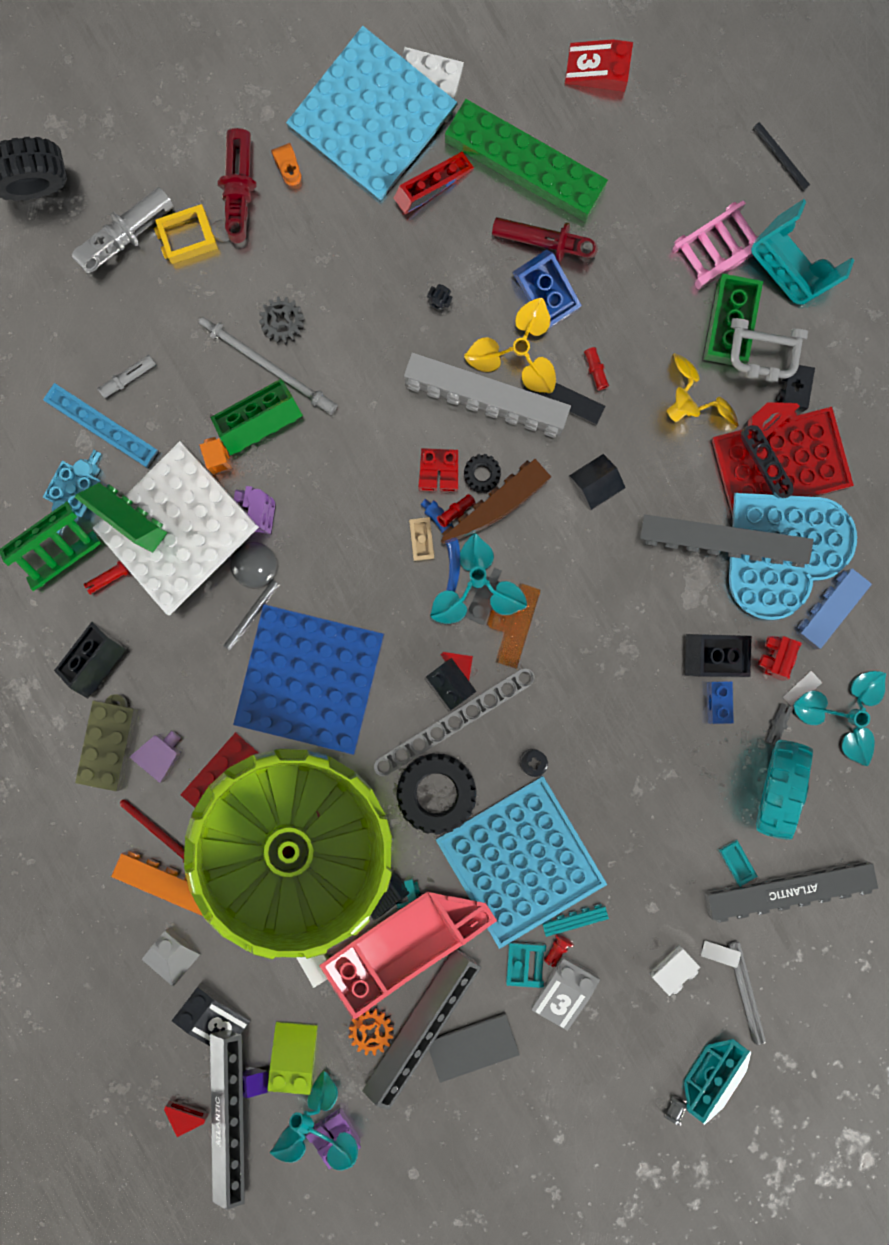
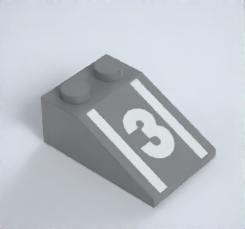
(565, 992)

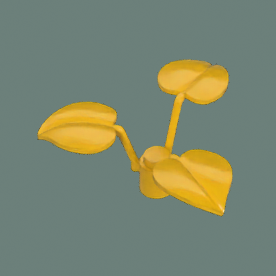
(537, 376)
(686, 406)

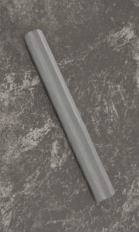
(748, 997)

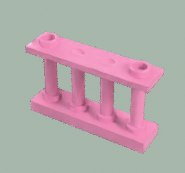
(721, 265)

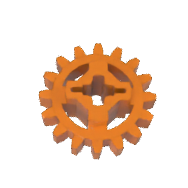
(377, 1036)

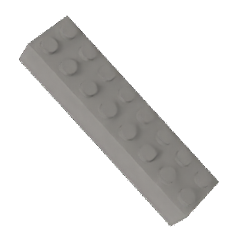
(486, 395)

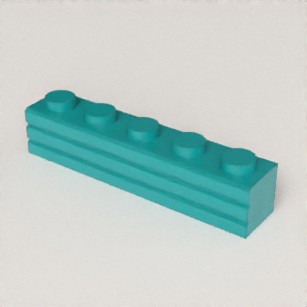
(575, 920)

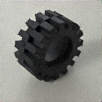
(482, 460)

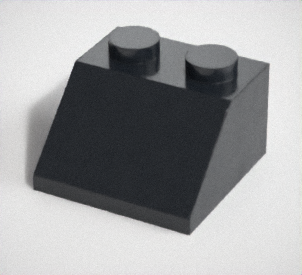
(450, 684)

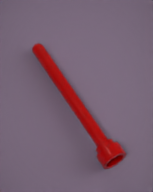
(152, 828)

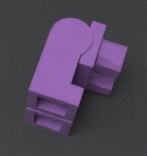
(259, 507)
(332, 1126)

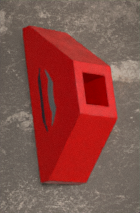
(771, 417)

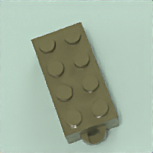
(107, 744)

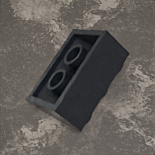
(89, 660)

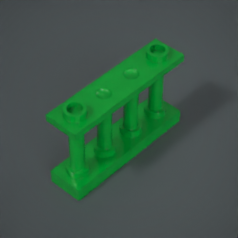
(38, 533)

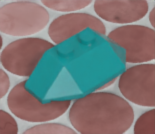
(715, 1078)

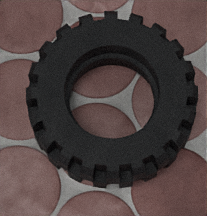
(30, 168)
(436, 822)

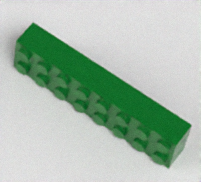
(525, 160)

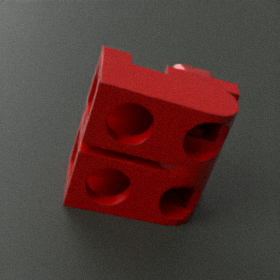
(438, 460)
(783, 657)

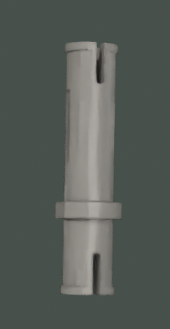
(122, 379)

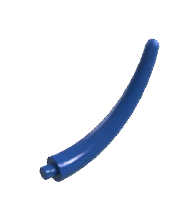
(453, 547)

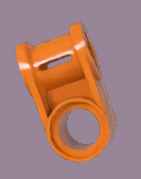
(287, 162)

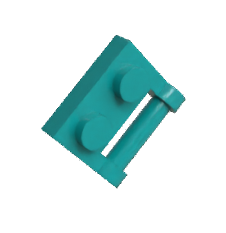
(519, 964)

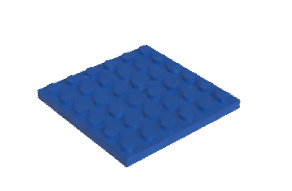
(308, 679)

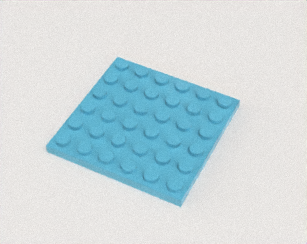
(371, 113)
(522, 861)

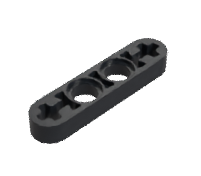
(770, 459)

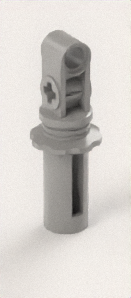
(122, 230)

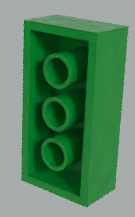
(733, 299)

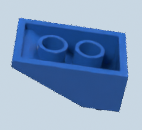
(545, 279)

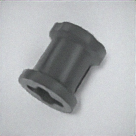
(676, 1110)

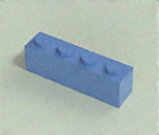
(833, 609)

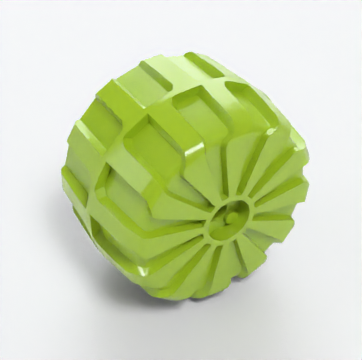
(298, 901)

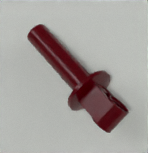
(534, 235)

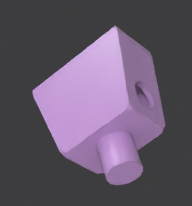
(158, 755)

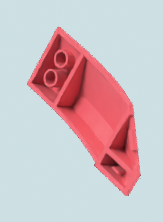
(403, 948)

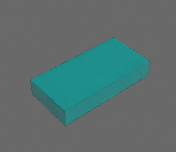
(738, 863)

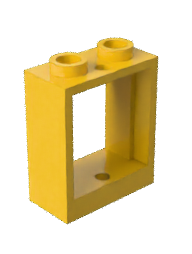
(190, 251)

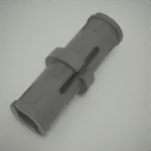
(779, 723)

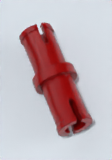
(596, 368)
(456, 510)

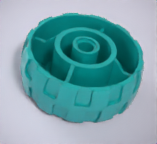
(784, 789)

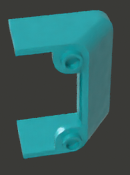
(789, 265)

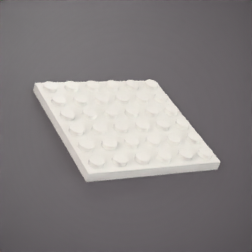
(200, 523)

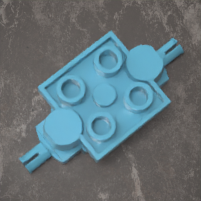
(72, 480)

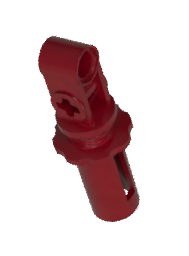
(237, 186)

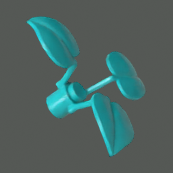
(477, 557)
(870, 690)
(290, 1144)

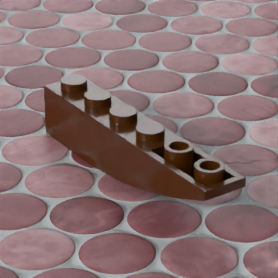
(501, 501)

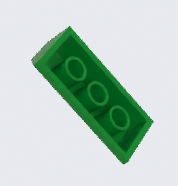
(256, 417)
(122, 516)

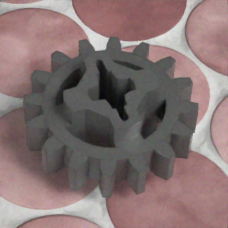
(285, 312)

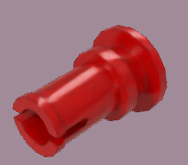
(559, 947)

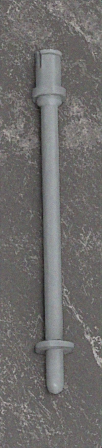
(316, 397)

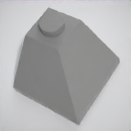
(171, 956)

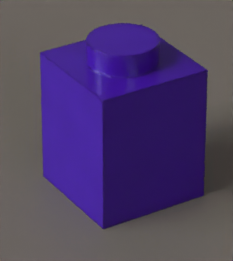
(255, 1082)

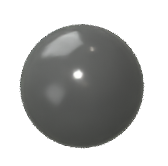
(253, 565)

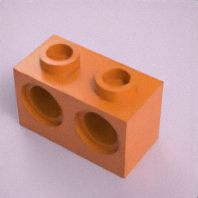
(215, 455)

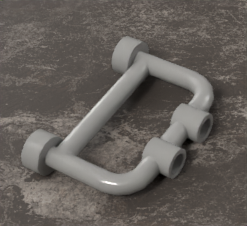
(752, 370)

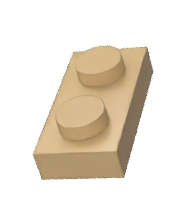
(421, 539)

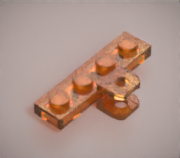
(514, 628)

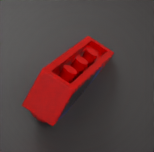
(431, 182)

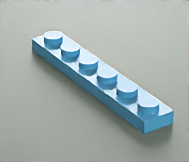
(100, 425)

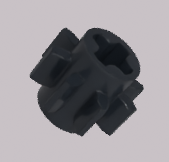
(439, 297)

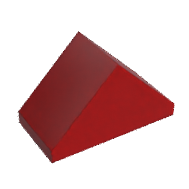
(463, 662)
(184, 1118)

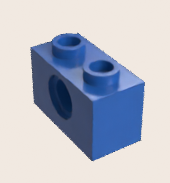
(720, 702)

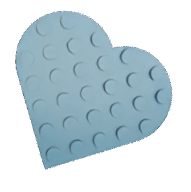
(778, 590)

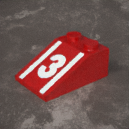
(599, 64)

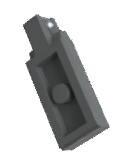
(480, 605)

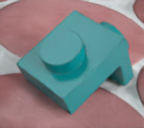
(413, 889)

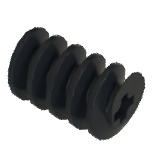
(540, 767)

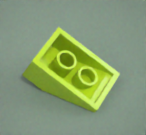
(293, 1058)

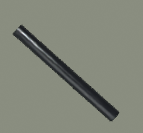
(781, 156)

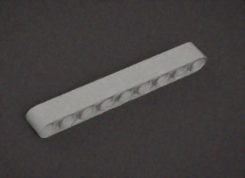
(447, 731)

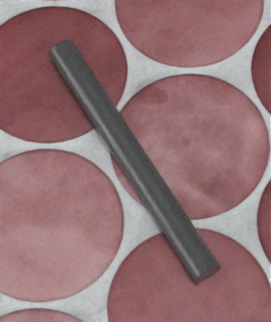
(251, 614)

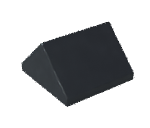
(597, 481)

